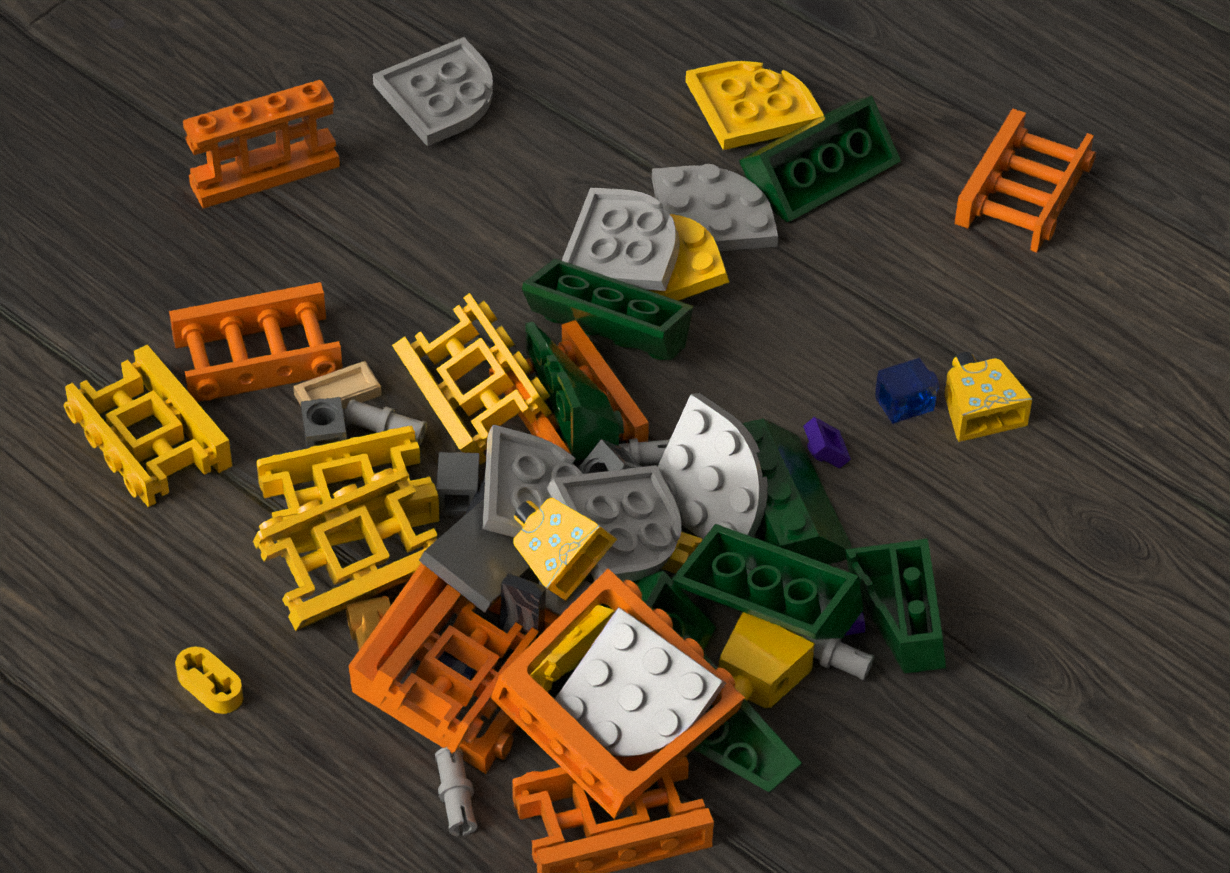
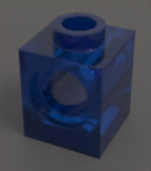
(906, 390)

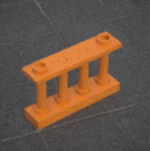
(1001, 156)
(252, 315)
(588, 359)

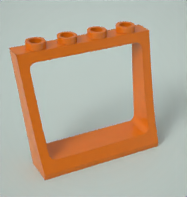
(389, 633)
(571, 743)

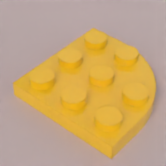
(750, 102)
(697, 264)

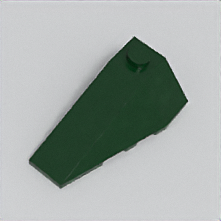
(574, 399)
(749, 748)

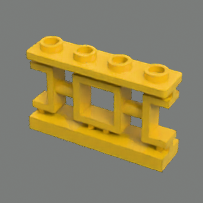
(448, 396)
(172, 408)
(342, 462)
(335, 515)

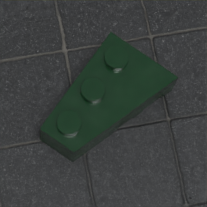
(902, 600)

